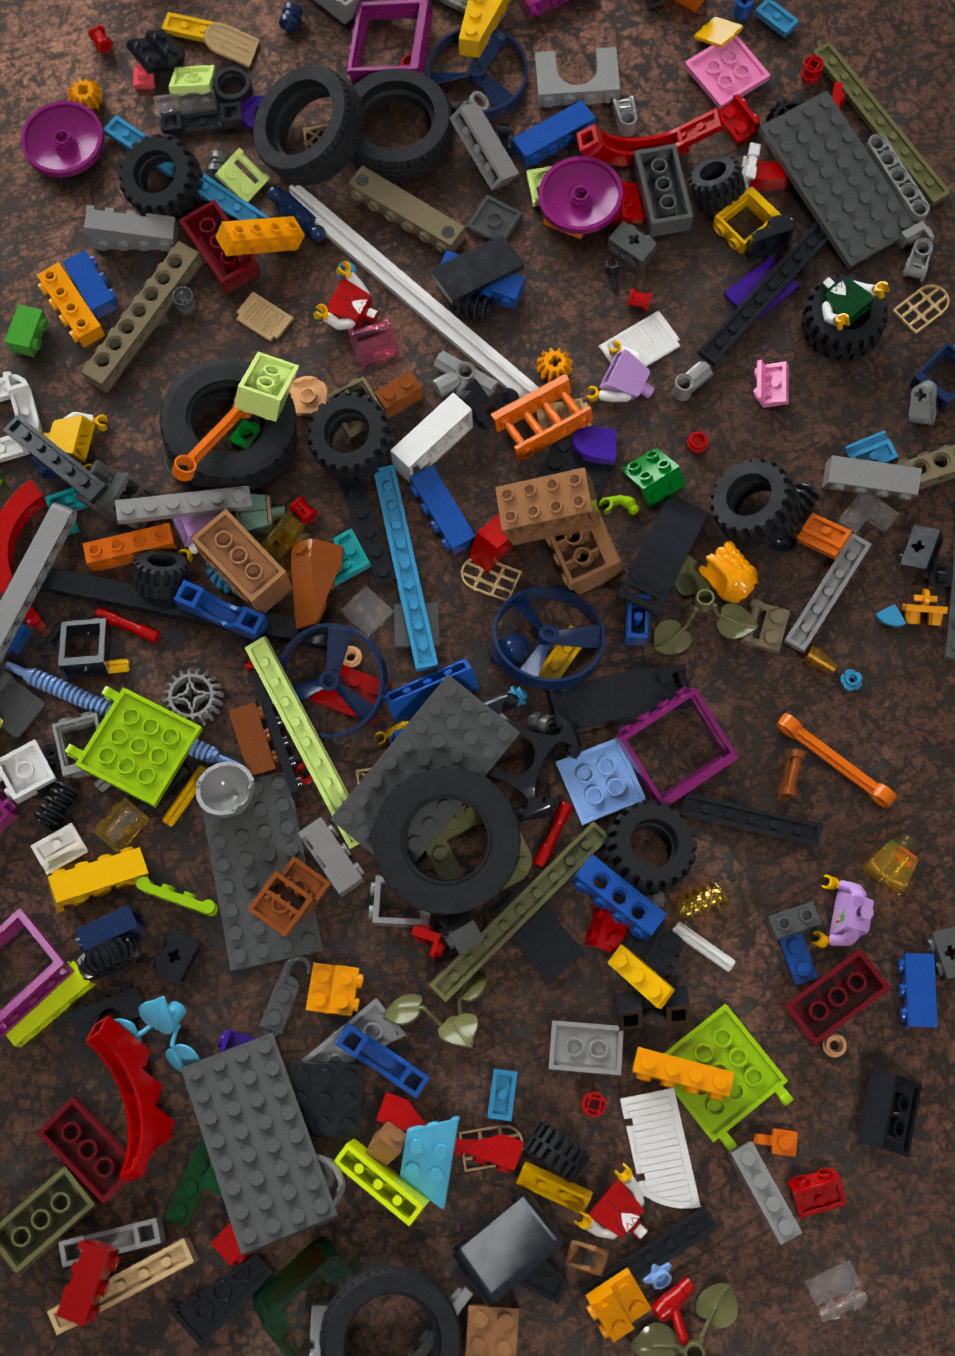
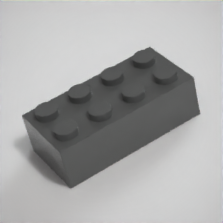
(662, 190)

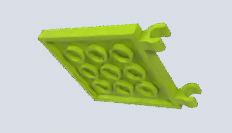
(137, 746)
(728, 1045)

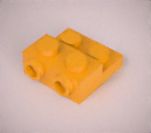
(334, 989)
(617, 1305)

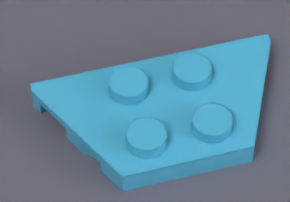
(430, 1158)

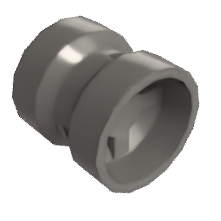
(217, 160)
(184, 300)
(542, 723)

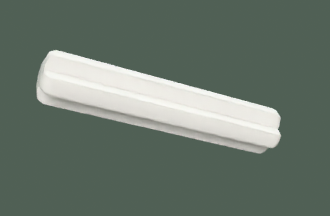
(703, 946)

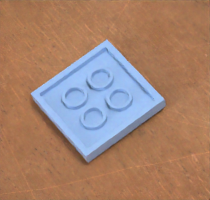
(600, 782)

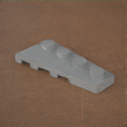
(368, 1020)

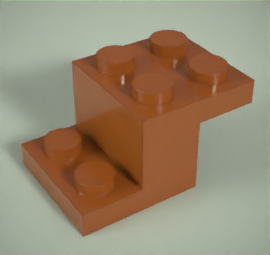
(289, 897)

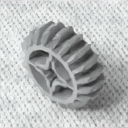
(189, 679)

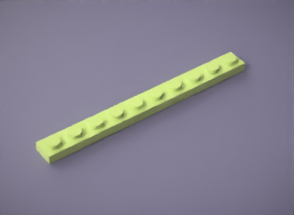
(299, 727)

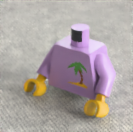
(850, 914)

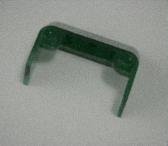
(317, 1258)

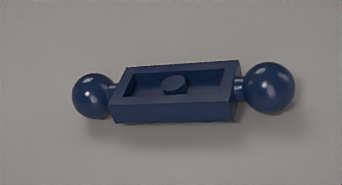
(290, 206)

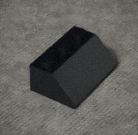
(889, 1113)

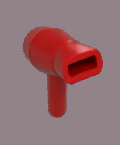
(669, 1307)

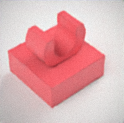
(142, 79)

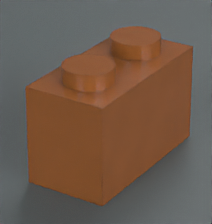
(399, 394)

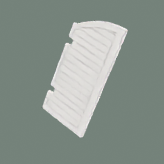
(660, 1148)

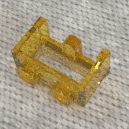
(121, 825)

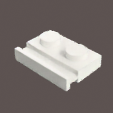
(59, 848)

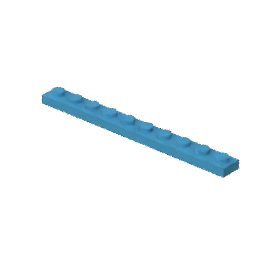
(230, 203)
(405, 569)

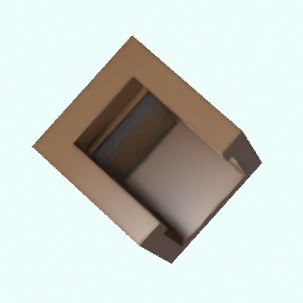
(586, 1258)

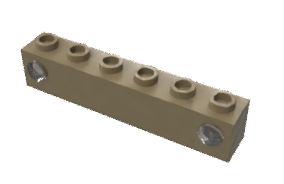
(406, 210)

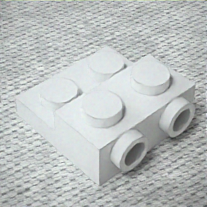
(25, 772)

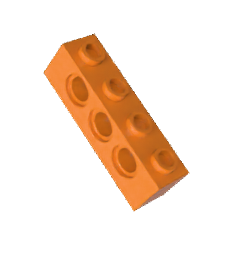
(123, 548)

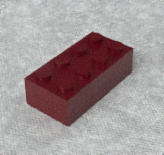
(200, 230)
(835, 998)
(87, 1148)

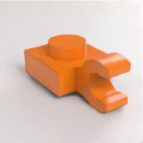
(780, 1142)

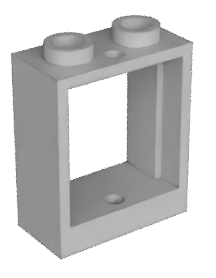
(68, 725)
(374, 910)

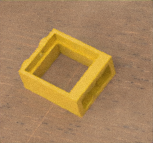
(757, 204)

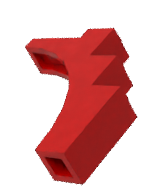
(140, 1093)

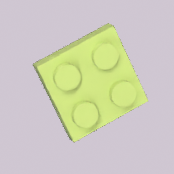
(192, 79)

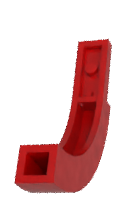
(620, 150)
(770, 173)
(13, 518)

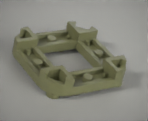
(445, 861)

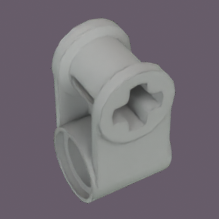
(625, 116)
(918, 262)
(923, 407)

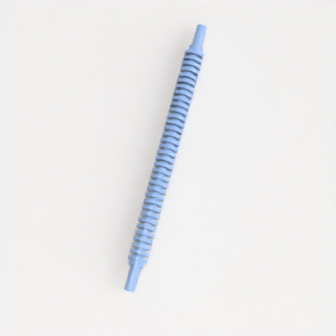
(96, 704)

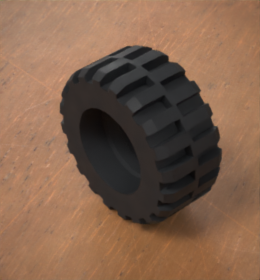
(141, 162)
(847, 342)
(330, 419)
(741, 483)
(672, 831)

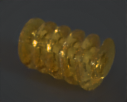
(700, 901)

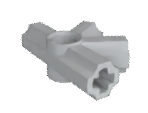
(452, 378)

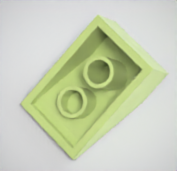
(265, 386)

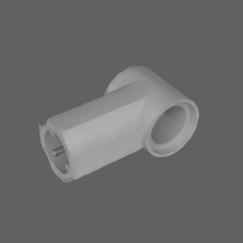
(691, 380)

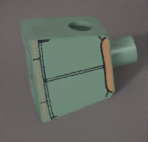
(262, 515)

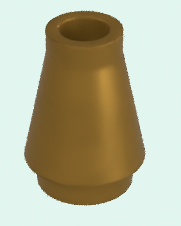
(818, 659)

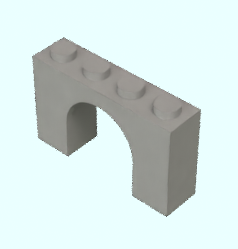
(557, 92)

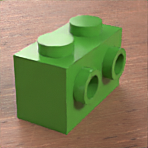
(26, 330)

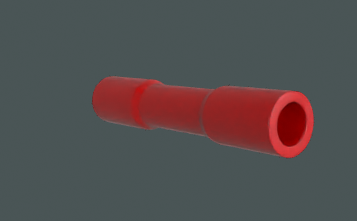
(139, 629)
(546, 848)

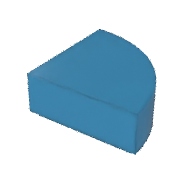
(890, 617)

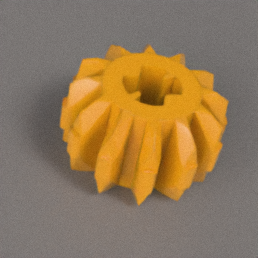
(86, 93)
(546, 363)

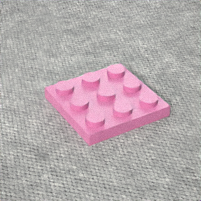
(727, 71)

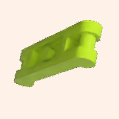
(168, 894)

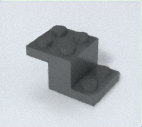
(120, 487)

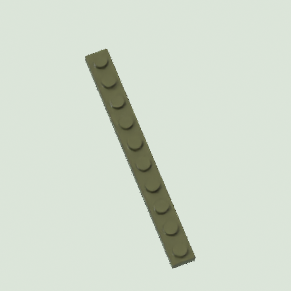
(881, 123)
(518, 912)

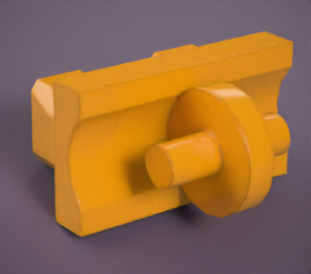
(935, 613)

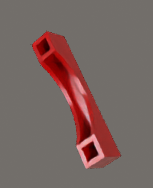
(499, 1149)

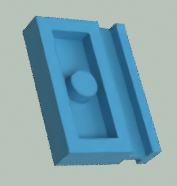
(873, 448)

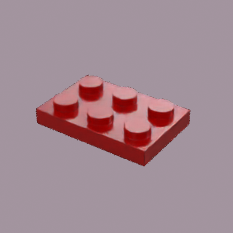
(357, 681)

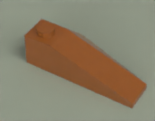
(313, 575)

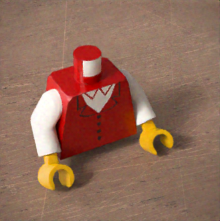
(349, 303)
(617, 1209)

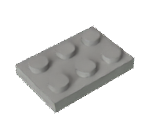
(586, 1048)

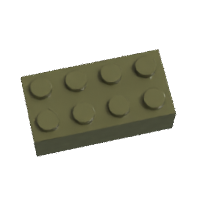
(45, 1219)

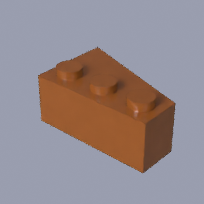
(253, 738)

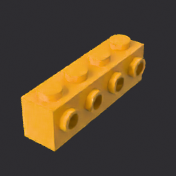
(259, 235)
(71, 305)
(682, 1072)

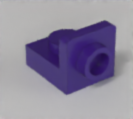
(232, 1039)

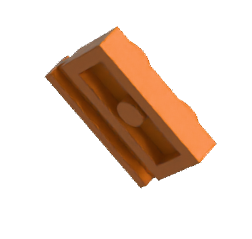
(824, 536)

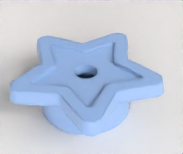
(659, 1276)

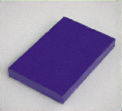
(738, 292)

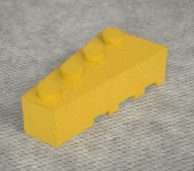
(478, 24)
(96, 877)

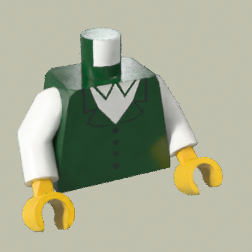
(849, 300)

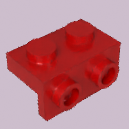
(604, 931)
(427, 935)

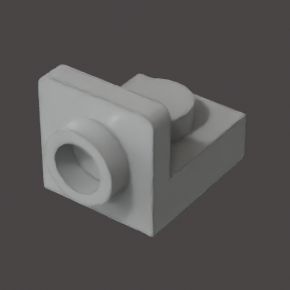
(914, 233)

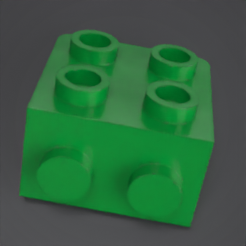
(655, 476)

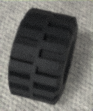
(716, 182)
(160, 573)
(556, 1151)

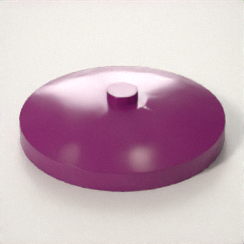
(62, 139)
(580, 195)

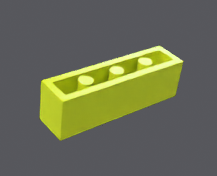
(51, 1007)
(381, 1182)

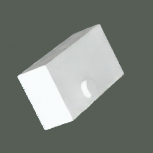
(432, 437)

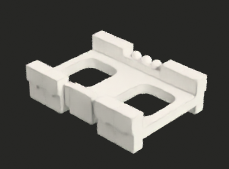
(749, 164)

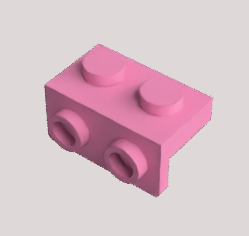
(772, 383)

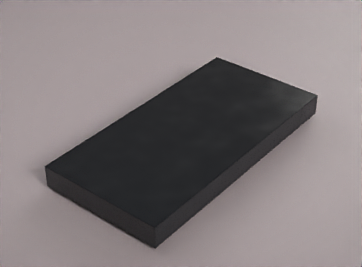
(477, 269)
(541, 939)

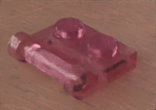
(376, 347)

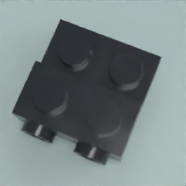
(156, 51)
(772, 240)
(657, 950)

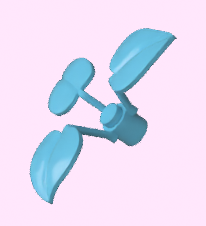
(166, 1020)

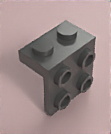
(17, 706)

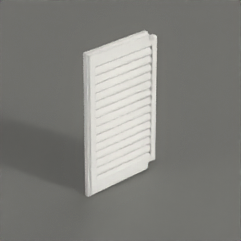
(650, 337)

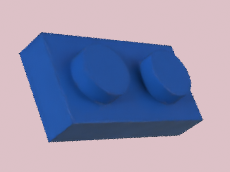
(798, 959)

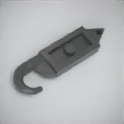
(283, 998)

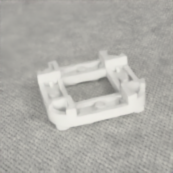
(23, 403)

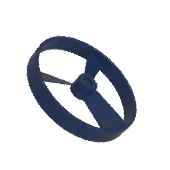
(499, 96)
(550, 637)
(332, 680)

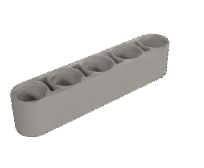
(896, 171)

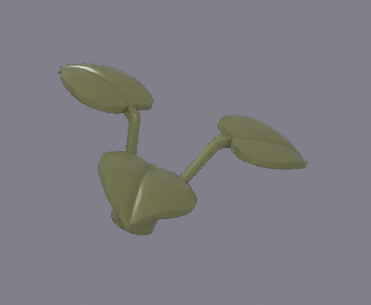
(732, 624)
(456, 1030)
(714, 1304)

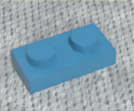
(776, 17)
(502, 1095)

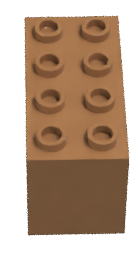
(548, 506)
(586, 558)
(242, 562)

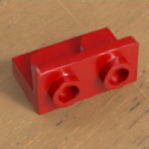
(739, 120)
(631, 207)
(817, 1192)

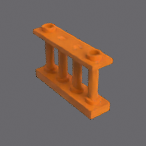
(536, 400)

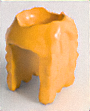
(729, 573)

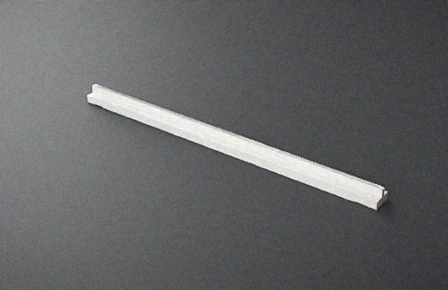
(414, 296)

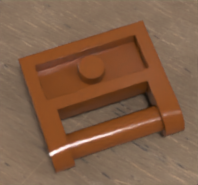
(790, 775)

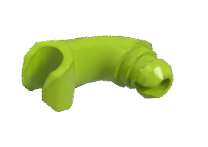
(625, 501)

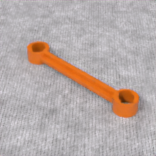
(206, 444)
(878, 792)

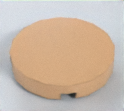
(308, 395)

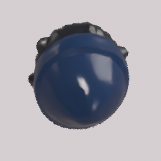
(515, 648)

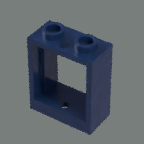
(943, 398)
(116, 924)

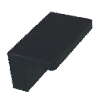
(479, 402)

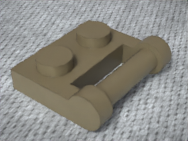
(772, 627)

